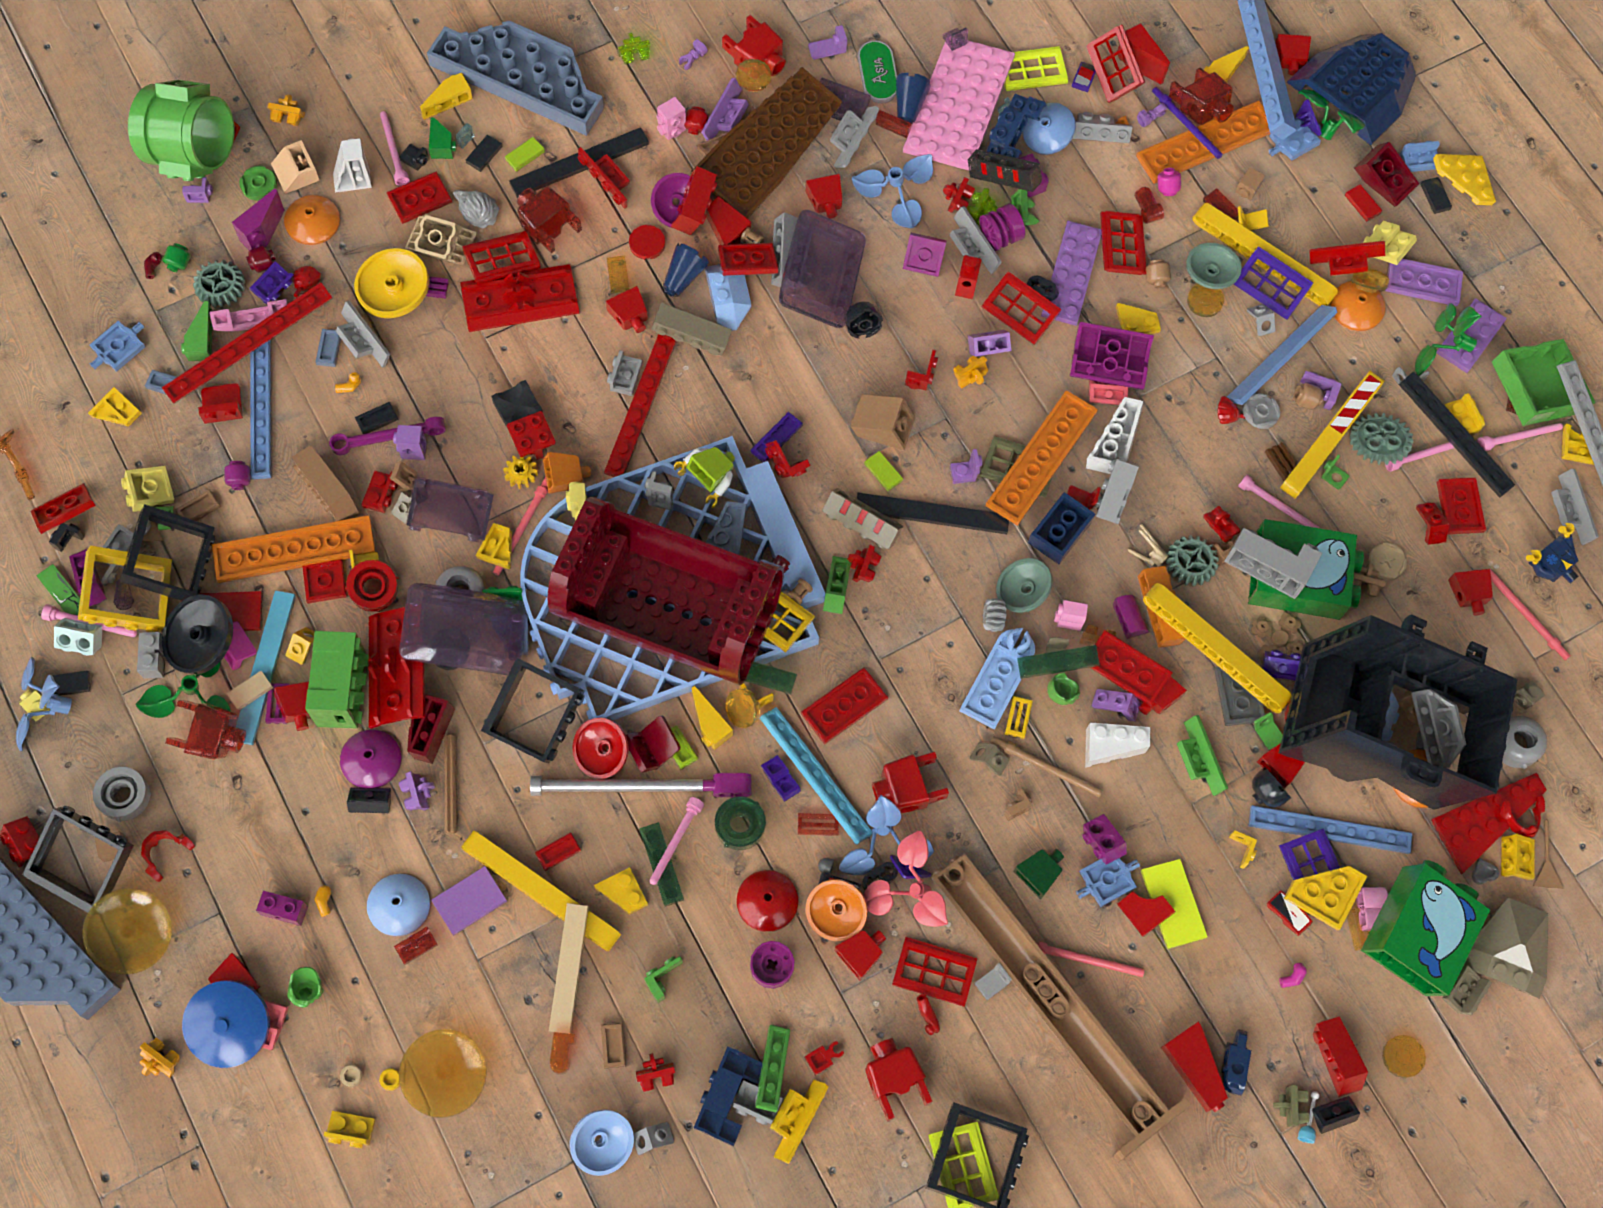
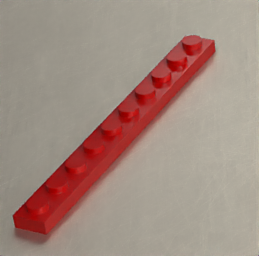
(246, 343)
(640, 406)

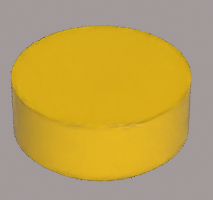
(389, 1079)

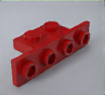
(609, 175)
(1347, 258)

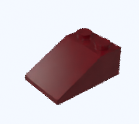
(1387, 173)

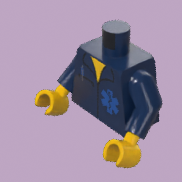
(1556, 558)

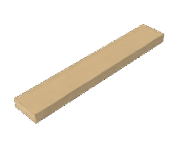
(568, 968)

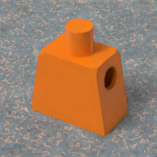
(562, 470)

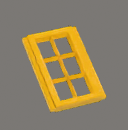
(797, 610)

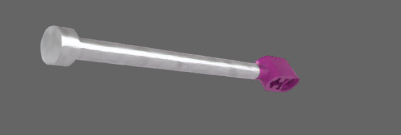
(722, 785)

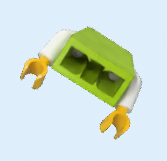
(710, 468)

